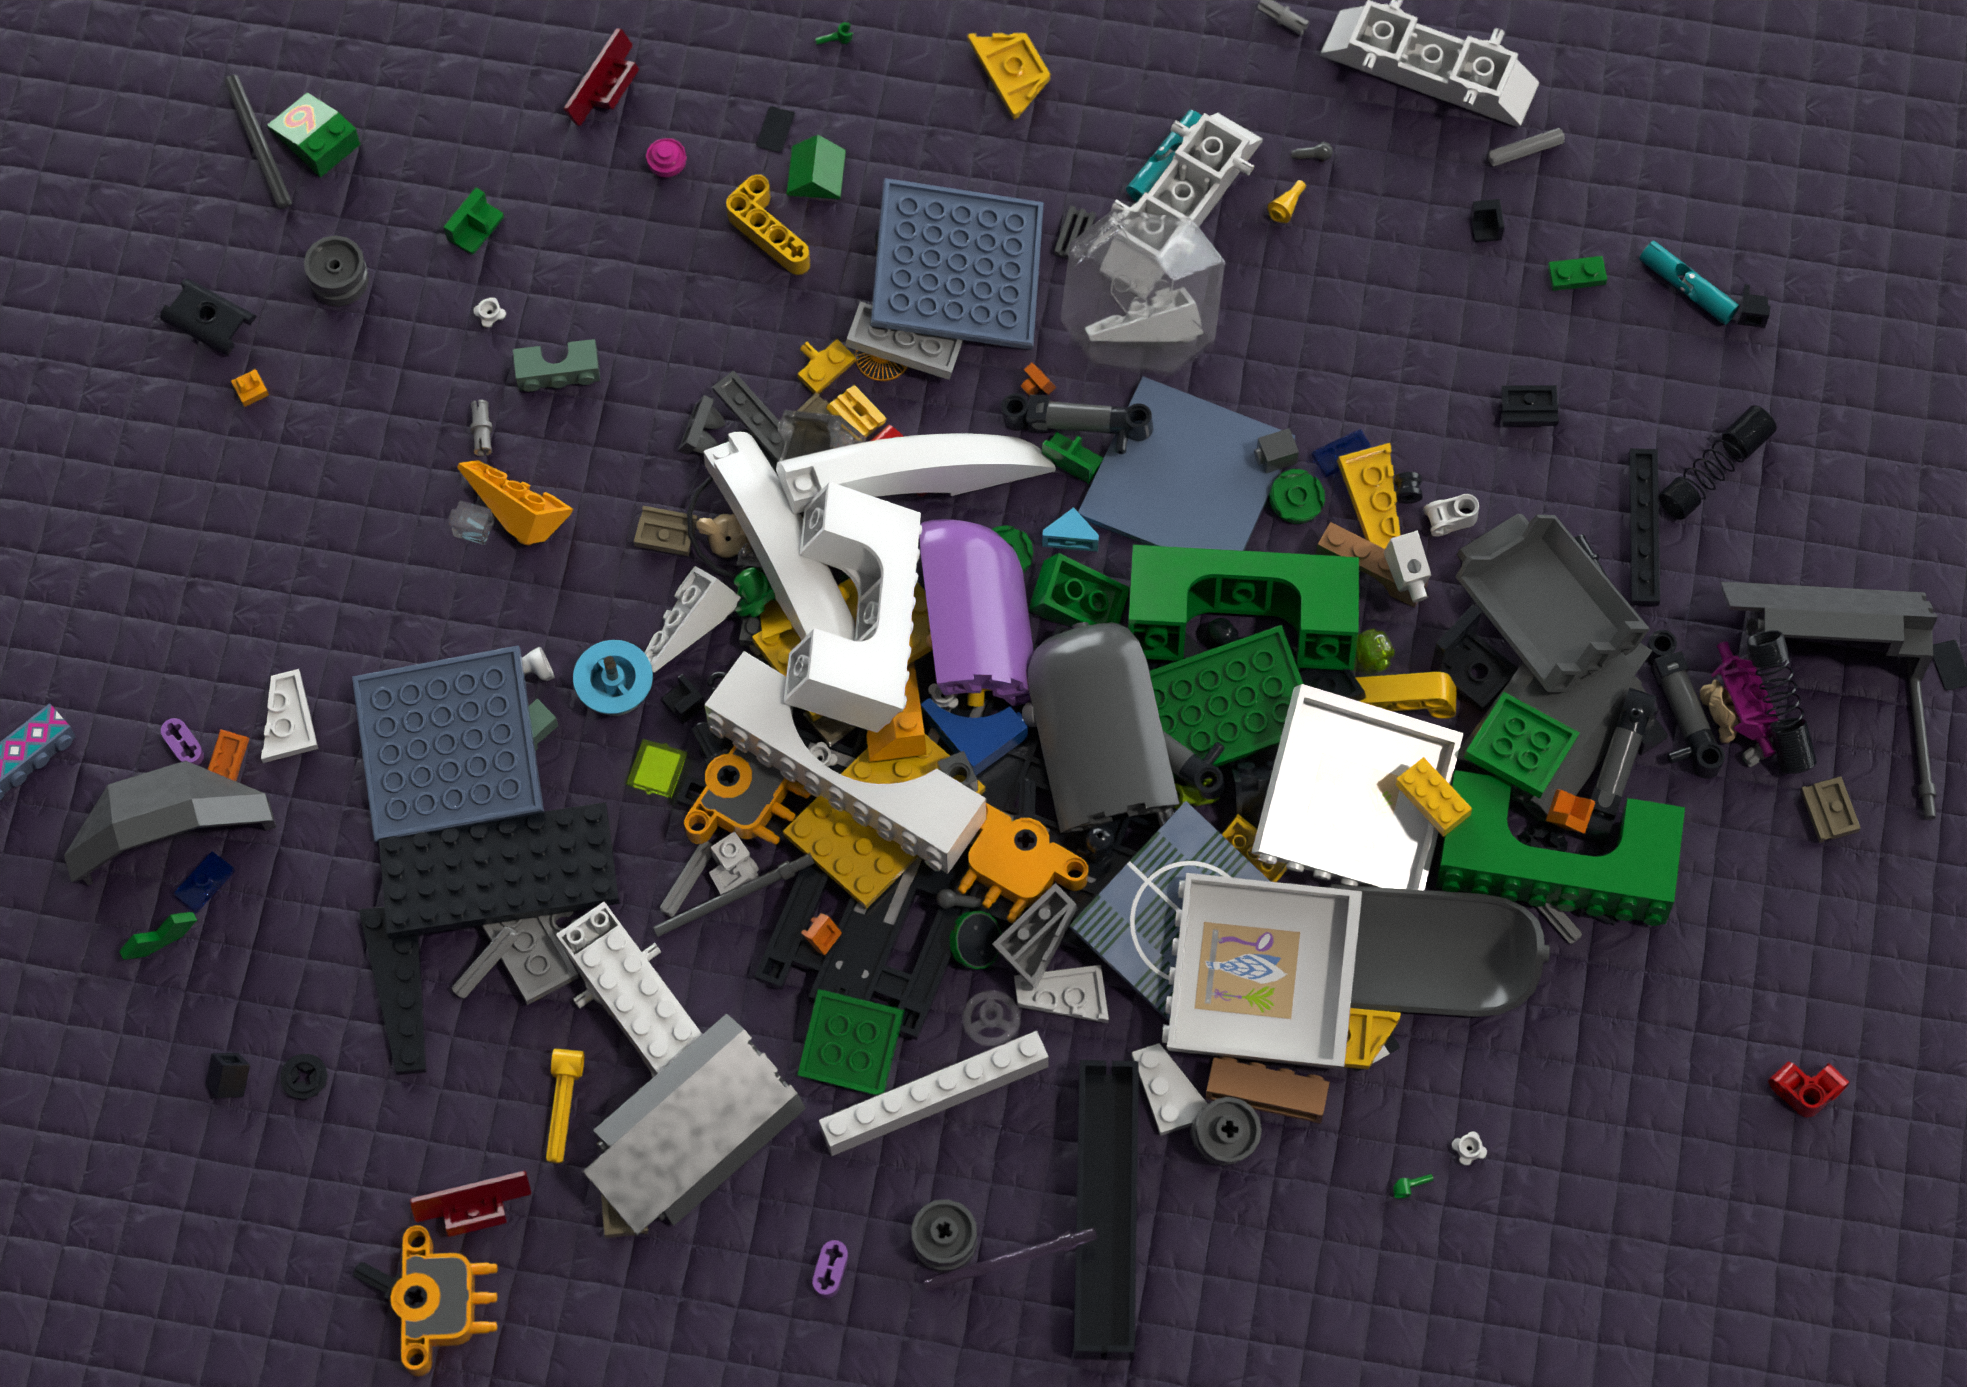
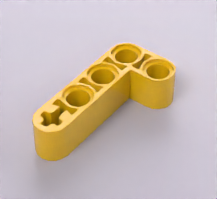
(771, 230)
(1412, 692)

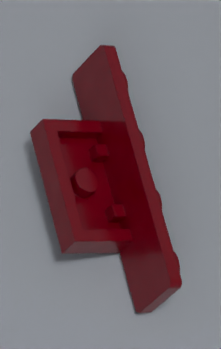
(605, 79)
(472, 1205)

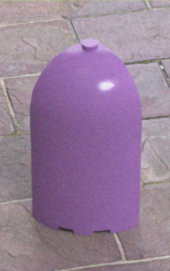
(976, 610)

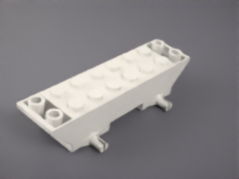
(1462, 72)
(1200, 172)
(628, 987)

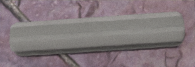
(1526, 147)
(686, 879)
(1561, 923)
(485, 962)

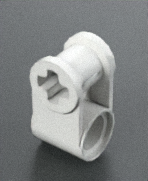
(1446, 514)

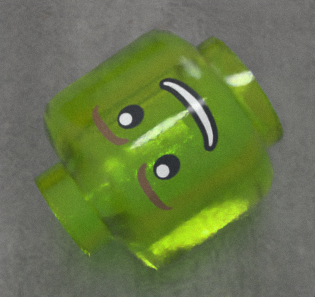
(1374, 650)

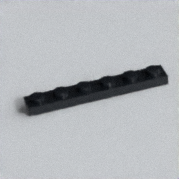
(1644, 527)

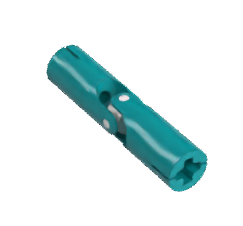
(1158, 163)
(1692, 285)

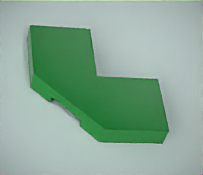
(147, 943)

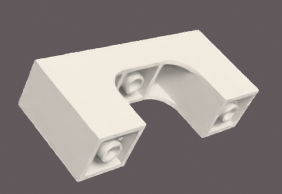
(879, 551)

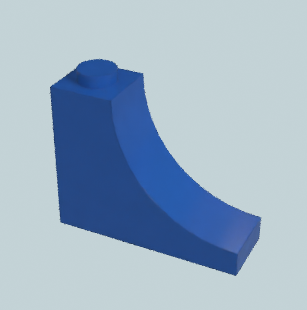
(980, 738)

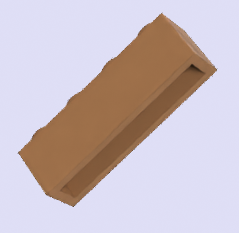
(1268, 1090)

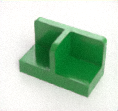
(472, 222)
(1072, 457)

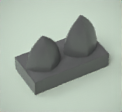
(703, 416)

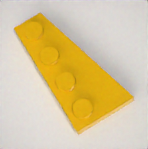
(1371, 489)

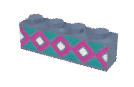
(32, 746)

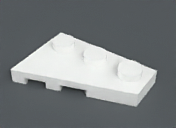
(288, 719)
(1066, 993)
(1167, 1090)

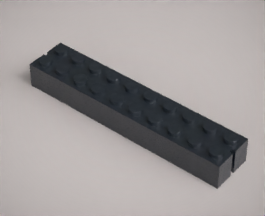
(1109, 1205)

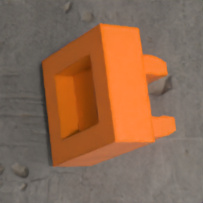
(1036, 381)
(822, 933)

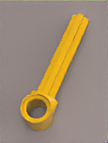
(566, 1067)

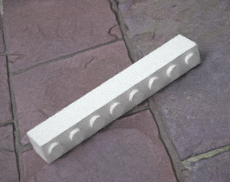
(933, 1093)

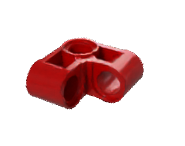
(1793, 1084)

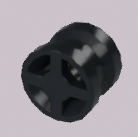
(1408, 487)

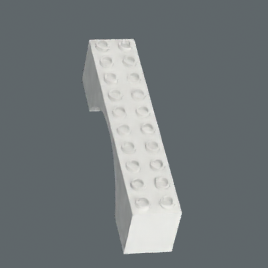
(924, 815)

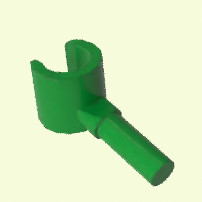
(841, 35)
(1403, 1186)

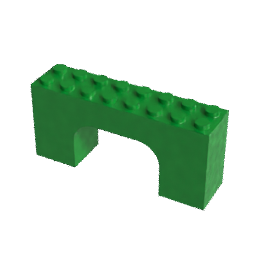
(1306, 590)
(1627, 883)

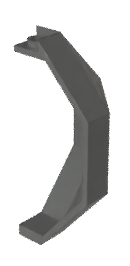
(160, 807)

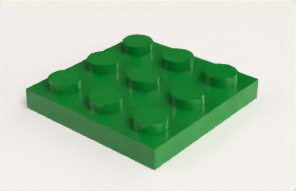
(1521, 745)
(850, 1042)

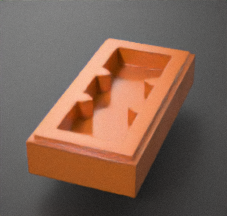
(228, 754)

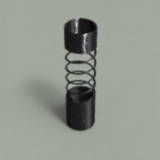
(1740, 440)
(1789, 735)

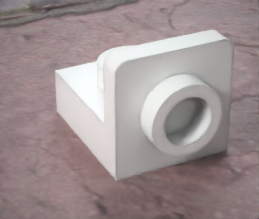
(729, 851)
(738, 875)

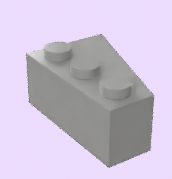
(1037, 934)

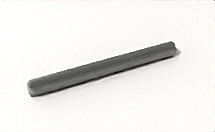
(258, 141)

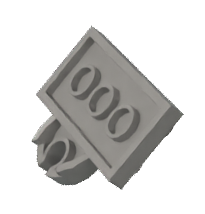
(916, 350)
(537, 957)

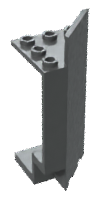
(1849, 614)

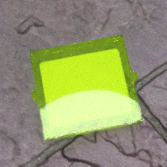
(657, 768)

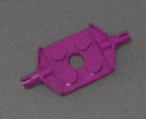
(1747, 698)

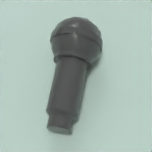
(1321, 151)
(948, 899)

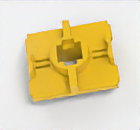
(852, 401)

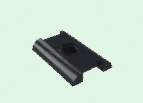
(195, 305)

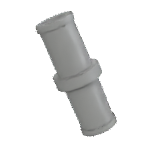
(481, 428)

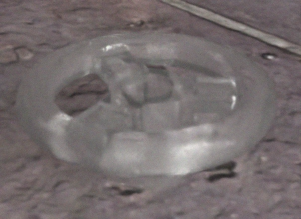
(994, 1008)

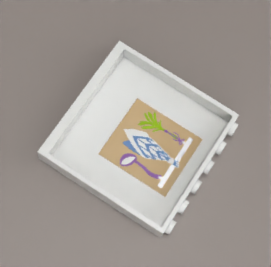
(1336, 793)
(1263, 971)

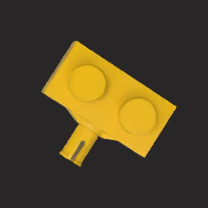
(824, 365)

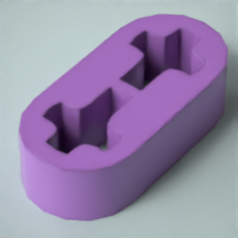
(187, 739)
(836, 1271)

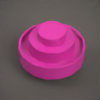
(666, 157)

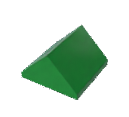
(816, 169)

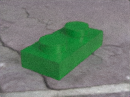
(1577, 273)

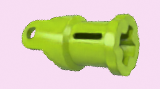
(1189, 794)

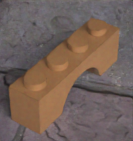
(1341, 542)

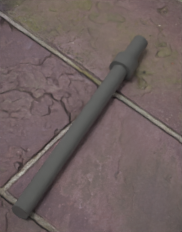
(1926, 789)
(784, 871)

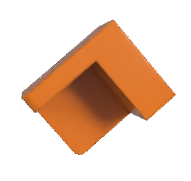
(1570, 811)

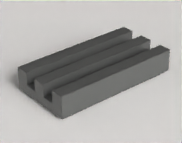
(1080, 214)

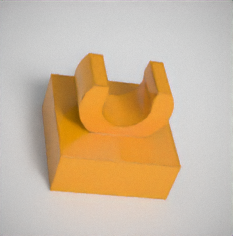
(250, 388)

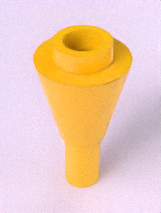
(1283, 206)

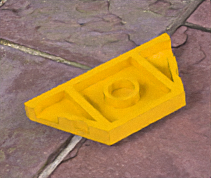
(1012, 68)
(1367, 1035)

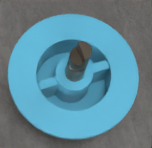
(613, 677)

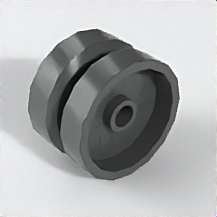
(336, 270)
(1214, 1144)
(940, 1219)

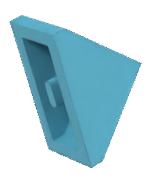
(1070, 532)

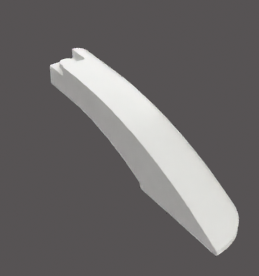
(913, 465)
(761, 506)

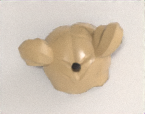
(718, 529)
(1721, 709)

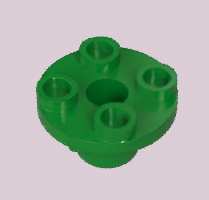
(755, 590)

